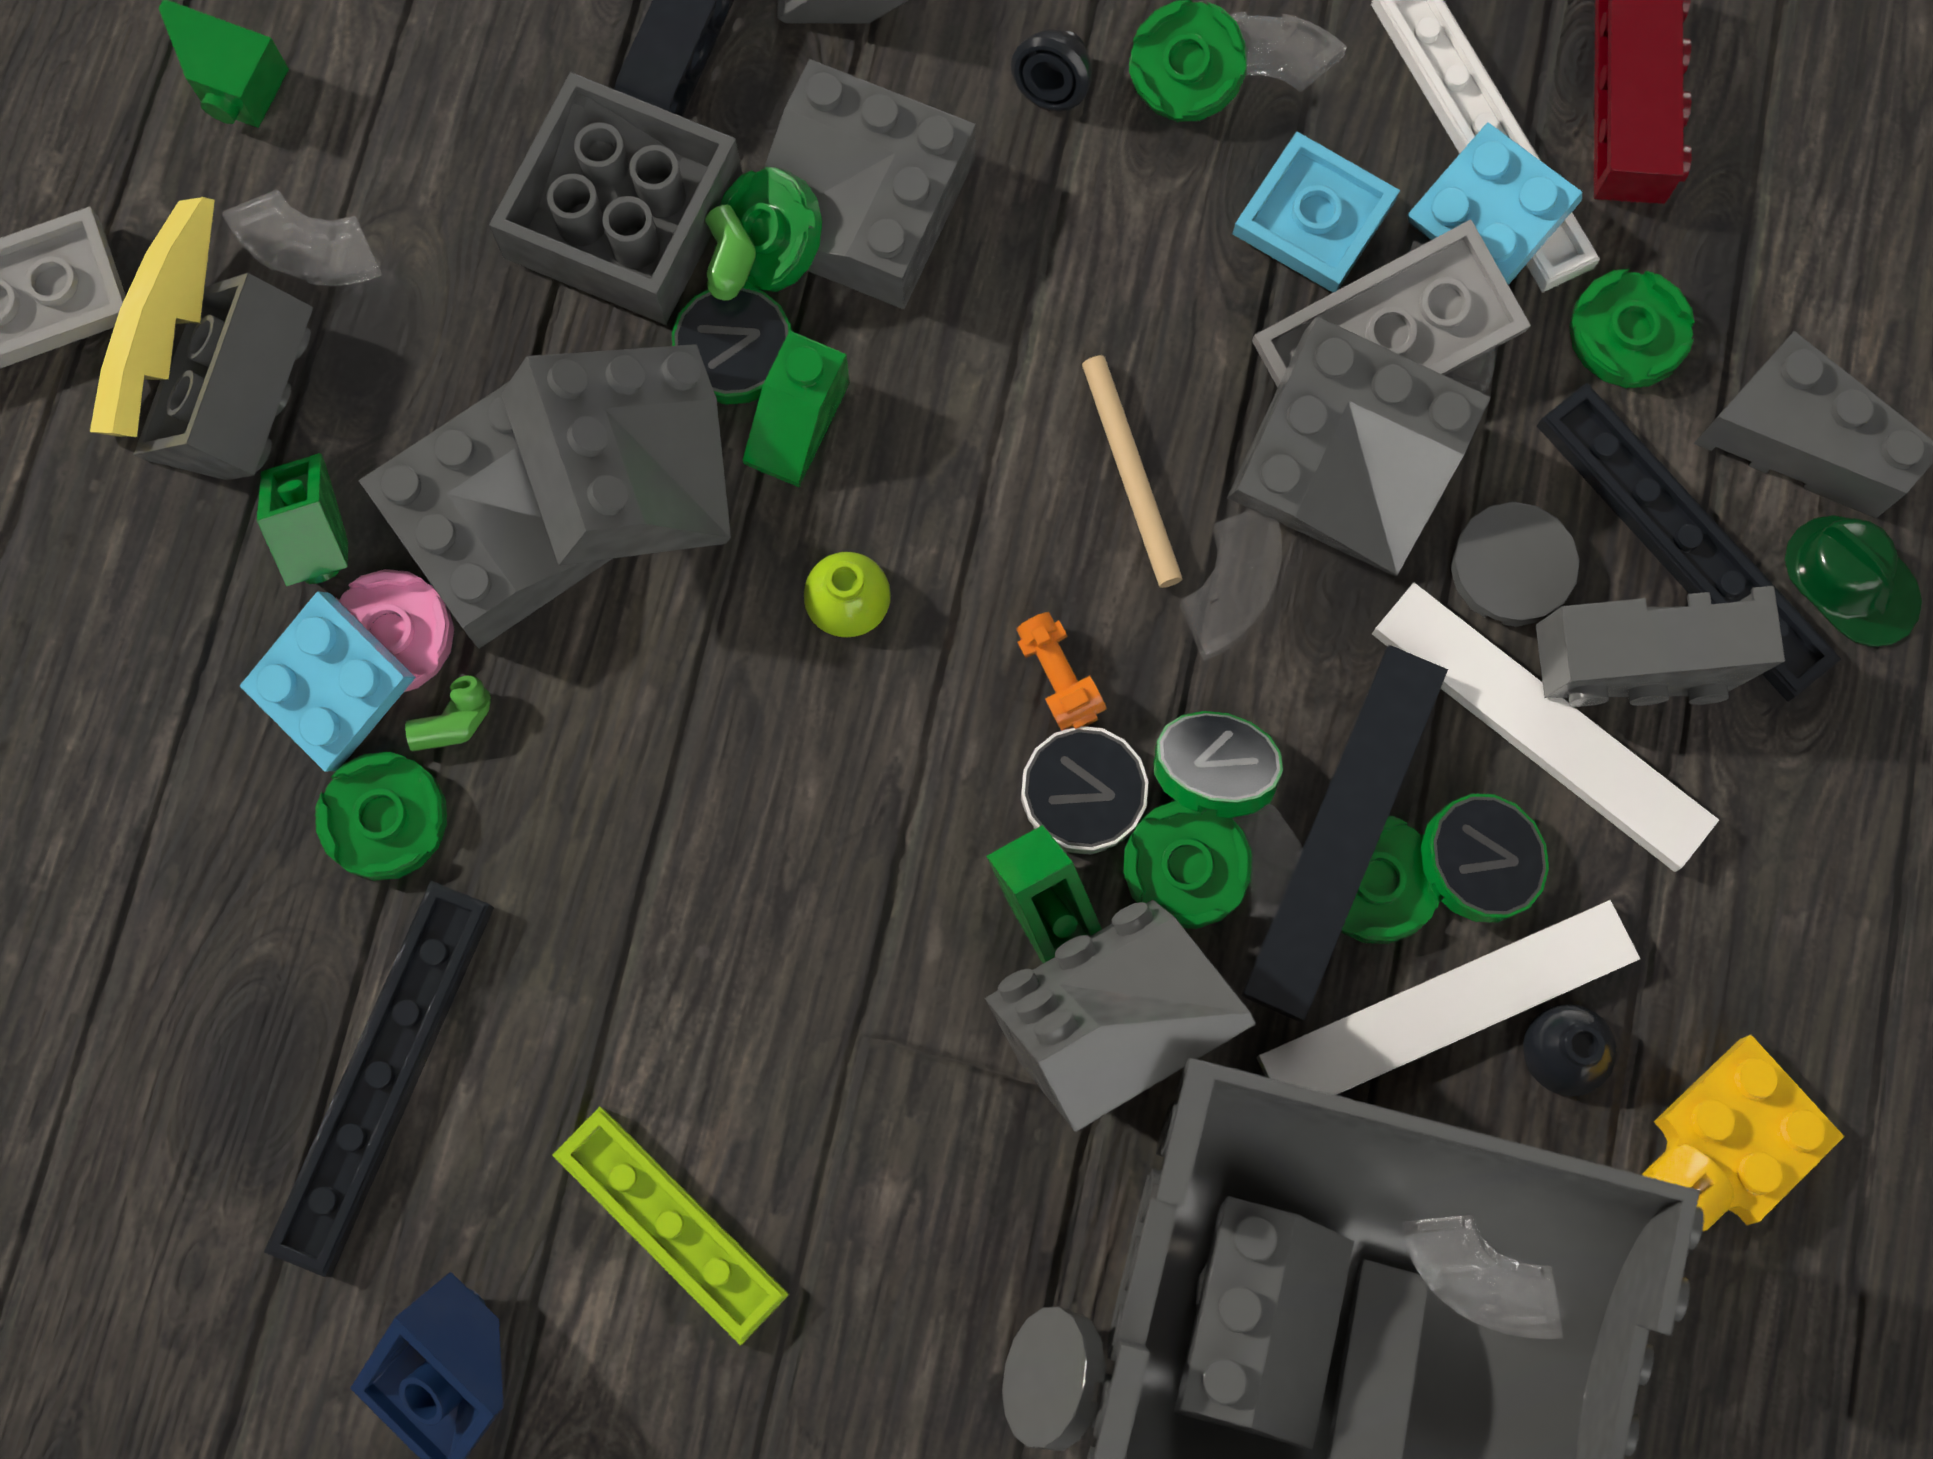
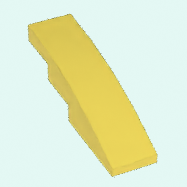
(163, 294)

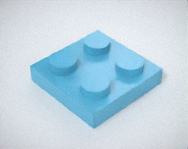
(1505, 194)
(1315, 212)
(327, 681)

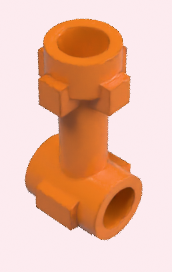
(1075, 701)

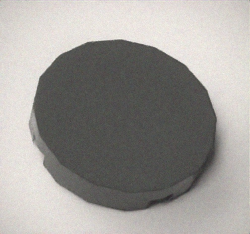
(1515, 564)
(1053, 1378)

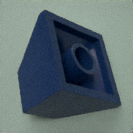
(437, 1372)

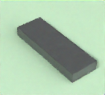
(1378, 1364)

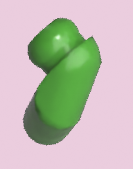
(732, 255)
(458, 721)

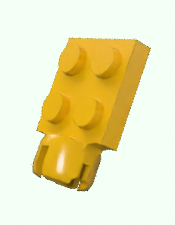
(1742, 1135)

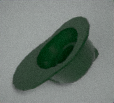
(1854, 579)

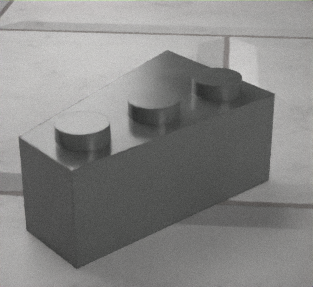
(1823, 430)
(1658, 651)

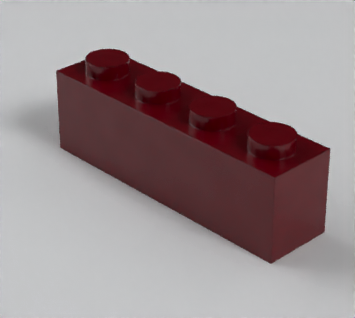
(1640, 99)

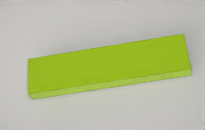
(671, 1225)

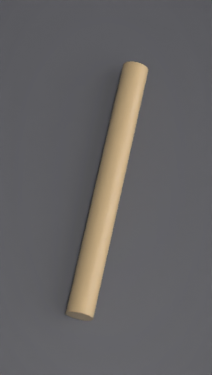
(1132, 471)

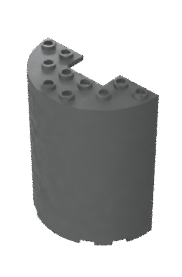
(1362, 1172)

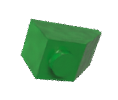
(225, 64)
(796, 408)
(302, 521)
(1044, 891)

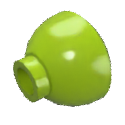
(847, 594)

